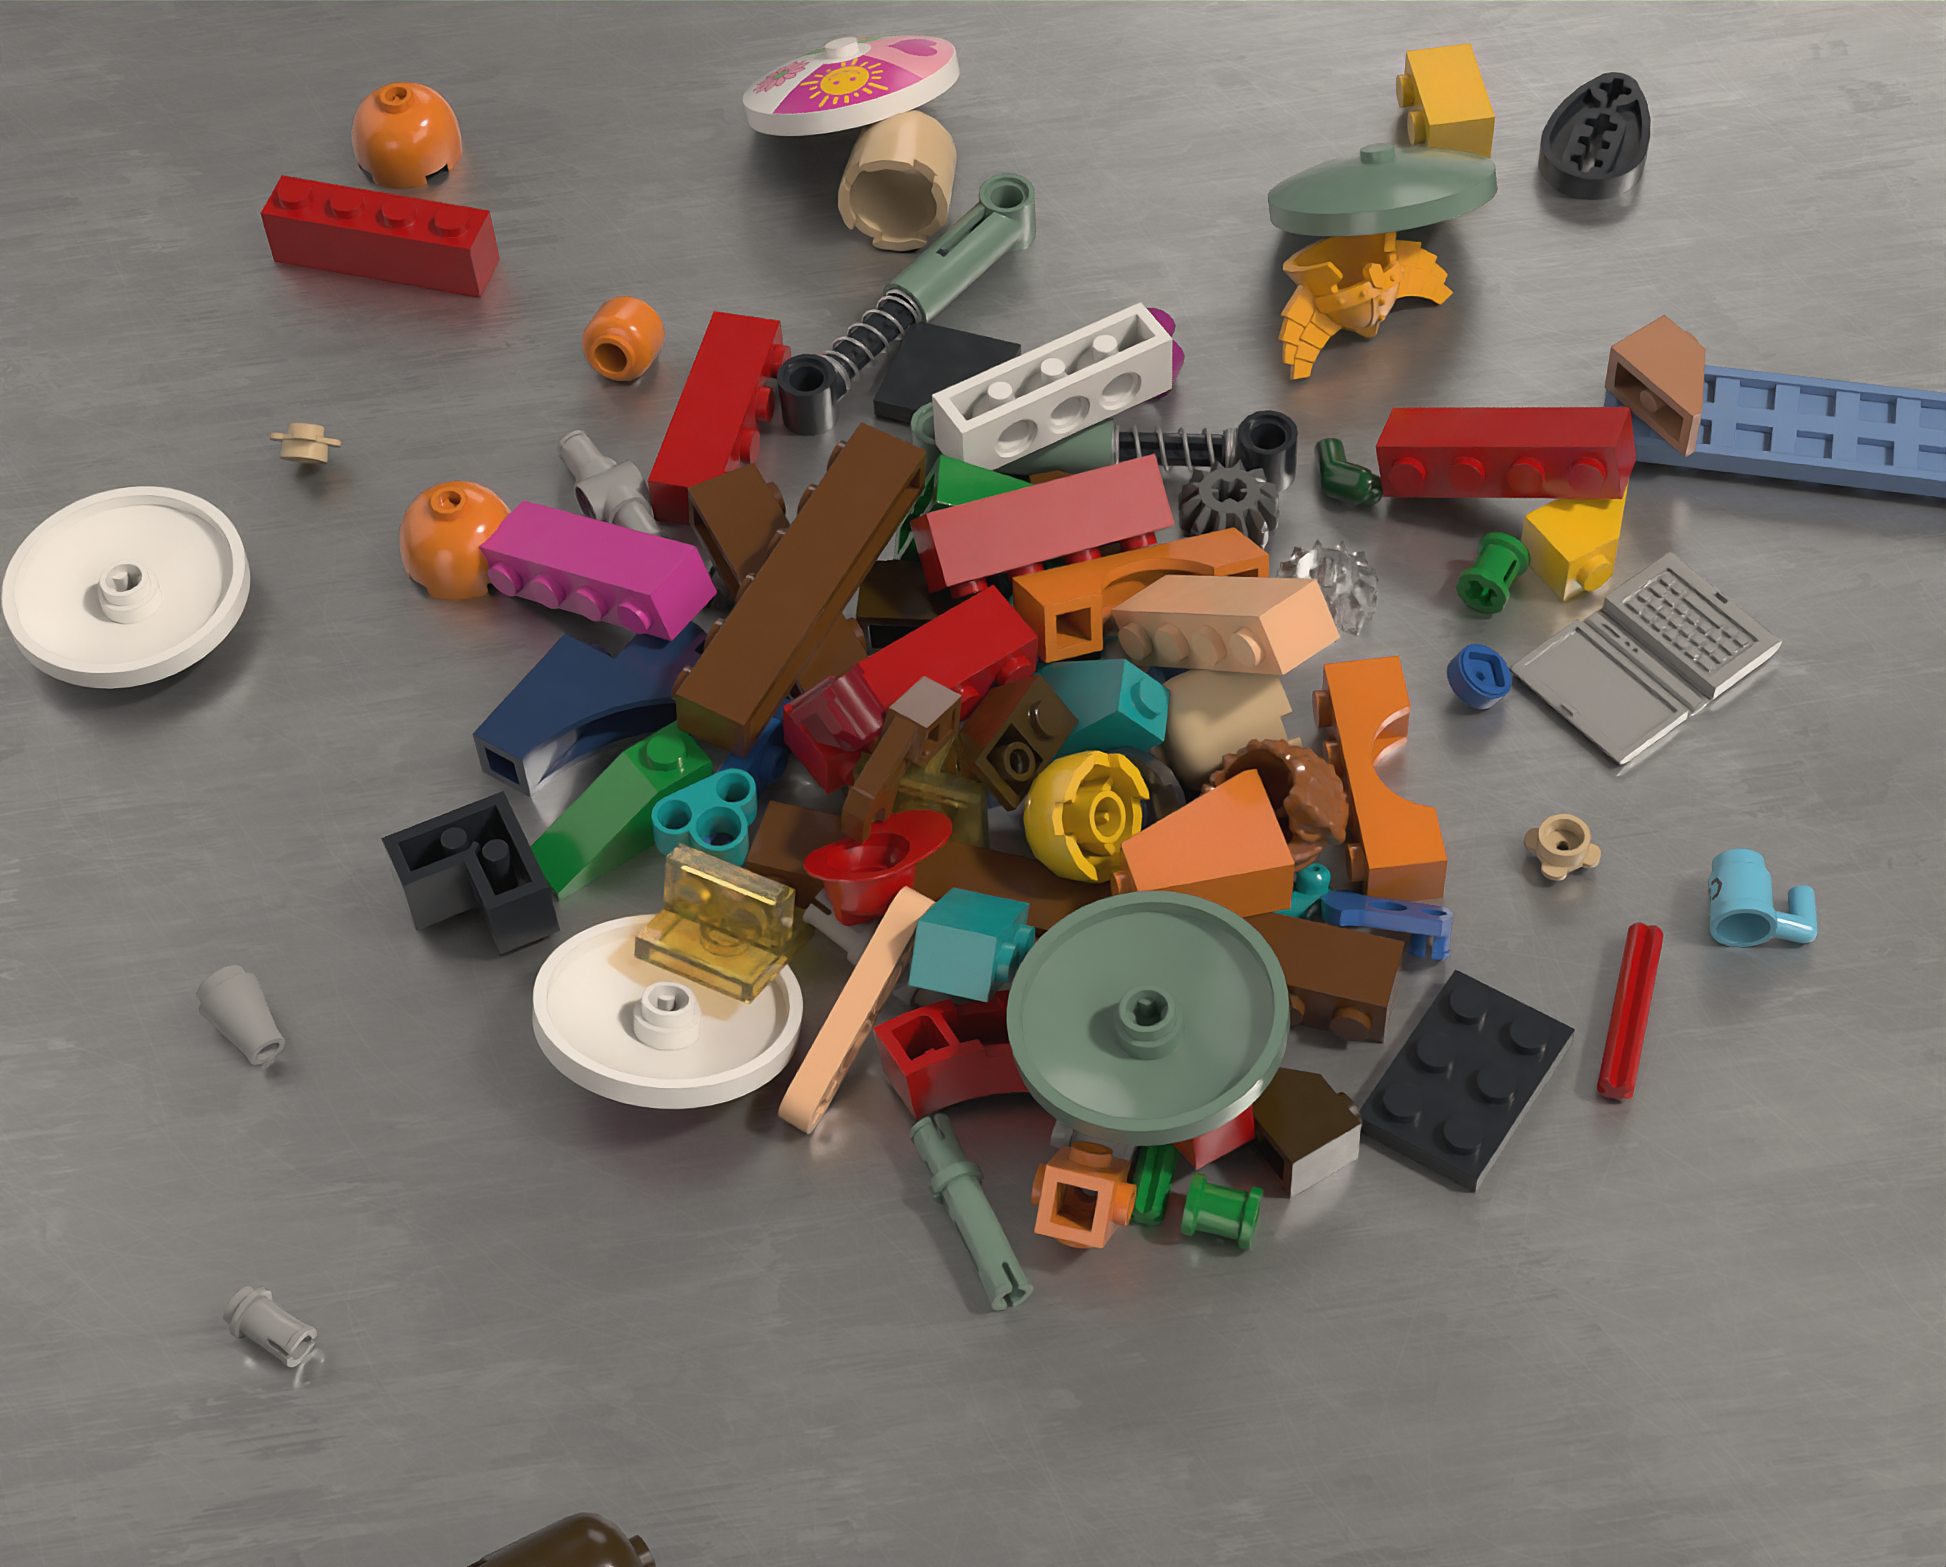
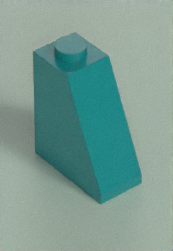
(1112, 702)

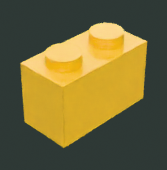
(1446, 100)

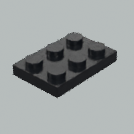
(1465, 1080)

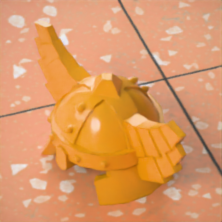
(1352, 288)

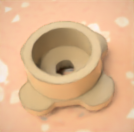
(305, 443)
(1566, 832)

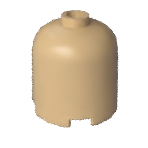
(899, 181)
(1217, 716)

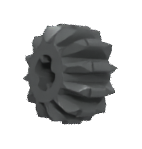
(1229, 500)

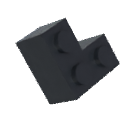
(470, 862)

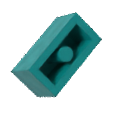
(970, 944)

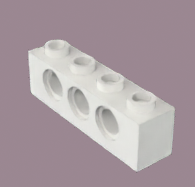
(1054, 390)

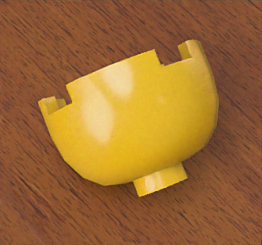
(1083, 813)

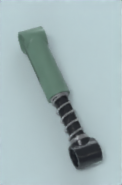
(997, 225)
(1261, 441)

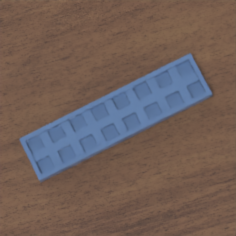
(1812, 432)

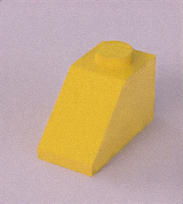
(1574, 543)

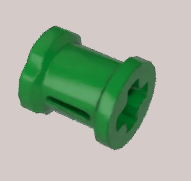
(1497, 565)
(1222, 1211)

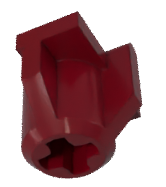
(841, 710)

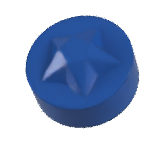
(1479, 676)

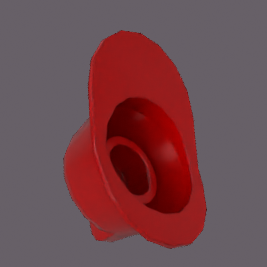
(869, 875)

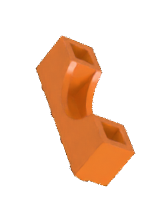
(1074, 602)
(1394, 841)

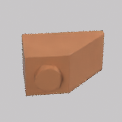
(1661, 380)

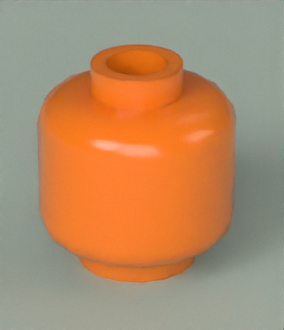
(623, 338)

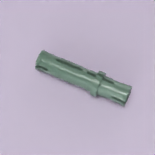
(958, 1186)

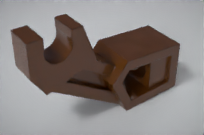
(912, 732)

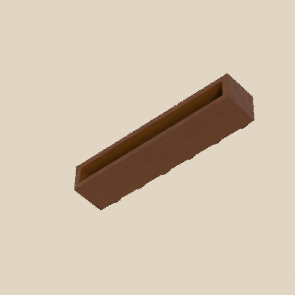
(735, 524)
(799, 590)

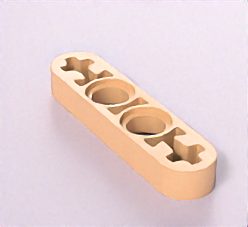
(854, 1012)

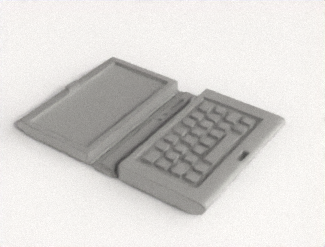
(1646, 658)

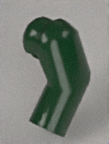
(1344, 479)

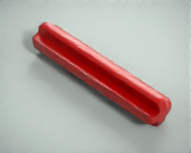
(1630, 1012)

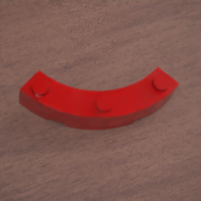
(965, 1053)

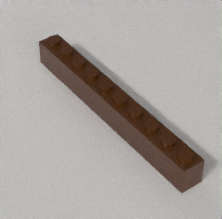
(1332, 973)

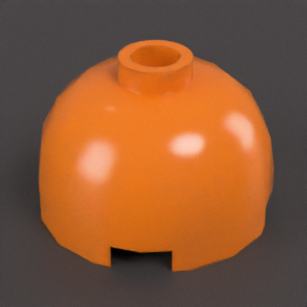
(405, 134)
(444, 535)

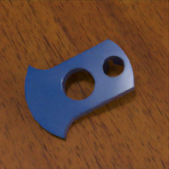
(1419, 919)

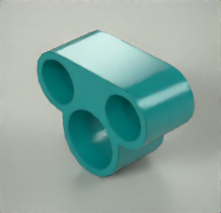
(706, 810)

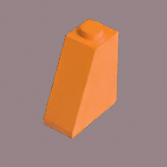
(1214, 849)

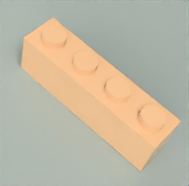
(1226, 623)

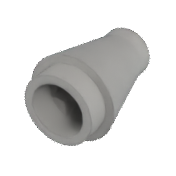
(240, 1012)

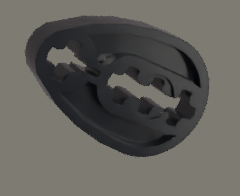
(1578, 121)

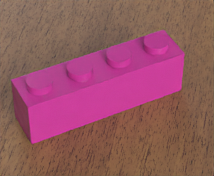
(598, 570)

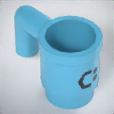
(1744, 904)

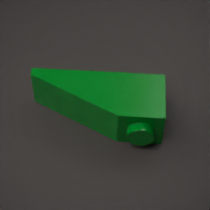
(614, 813)

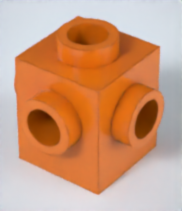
(1068, 1211)

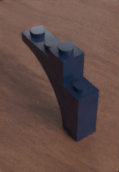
(585, 704)

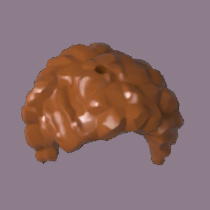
(1301, 791)

